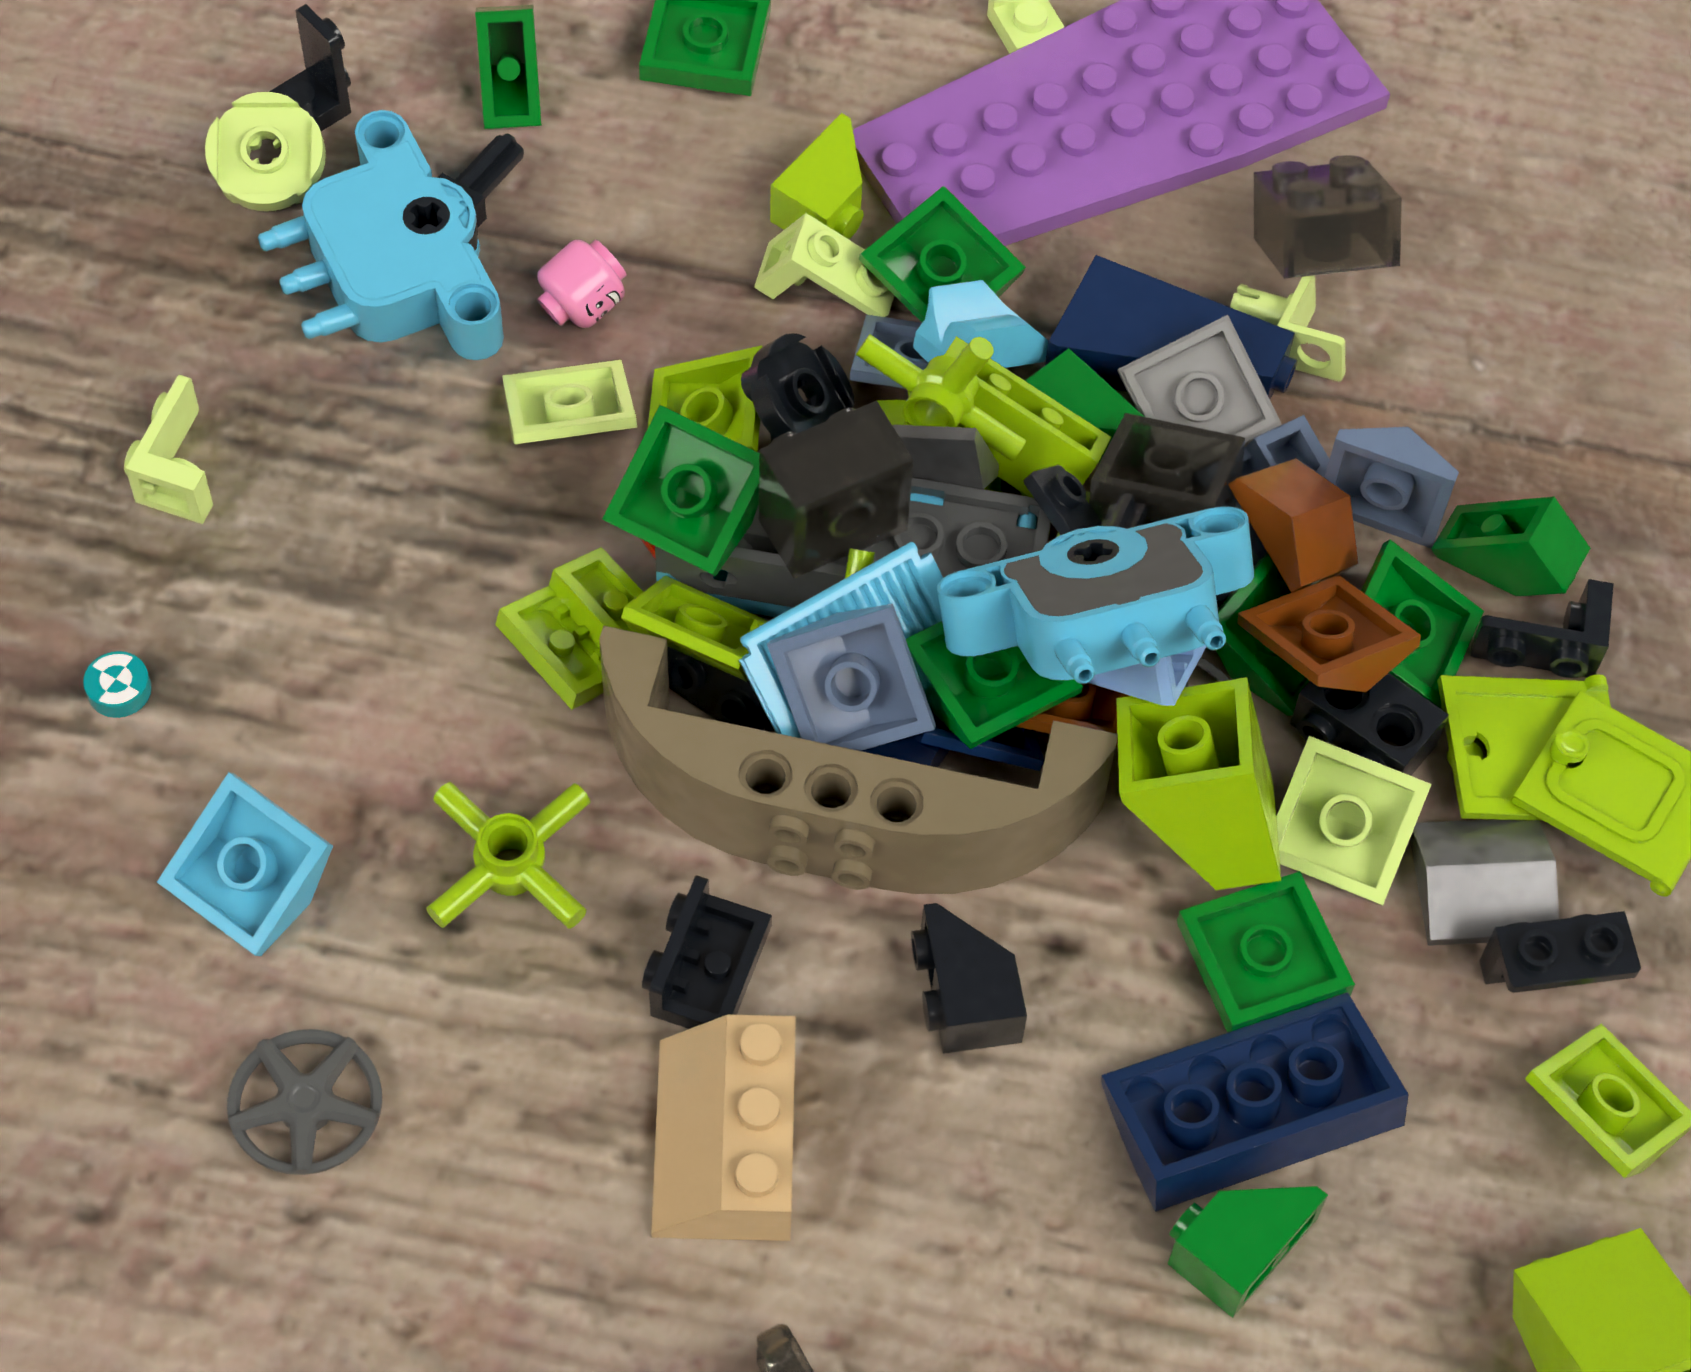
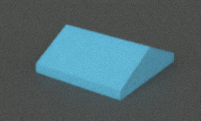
(247, 866)

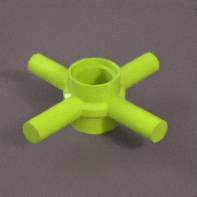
(944, 391)
(511, 876)

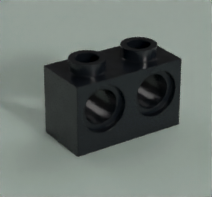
(1383, 711)

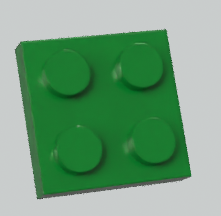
(705, 44)
(1264, 951)

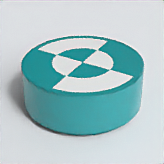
(117, 684)

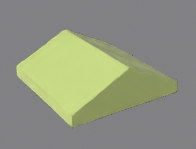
(568, 402)
(1348, 819)

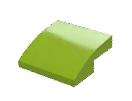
(563, 623)

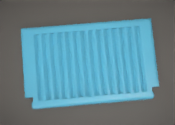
(894, 579)

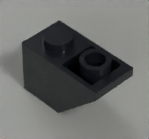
(972, 982)

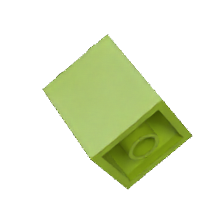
(1203, 781)
(1604, 1309)

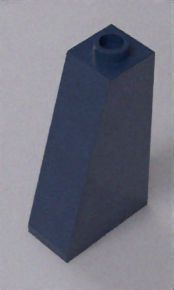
(1129, 314)

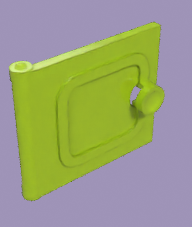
(1514, 723)
(1624, 796)

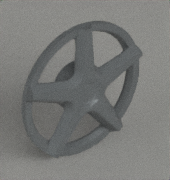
(304, 1100)

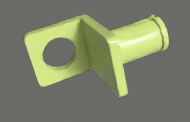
(1294, 315)

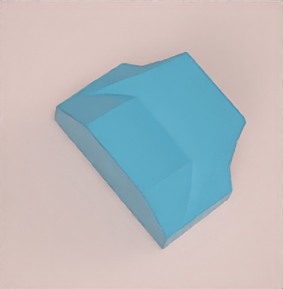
(972, 312)

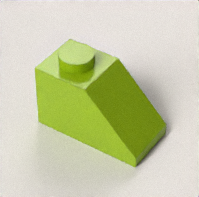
(822, 183)

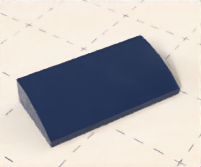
(1254, 1101)

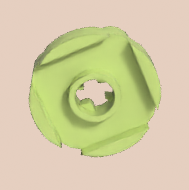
(243, 129)

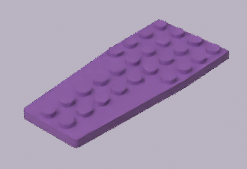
(1121, 111)

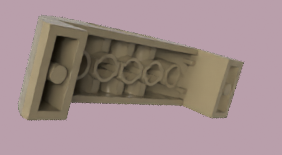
(838, 807)

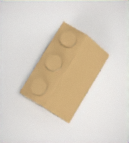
(725, 1130)

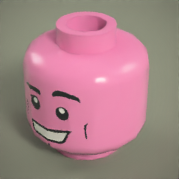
(581, 283)

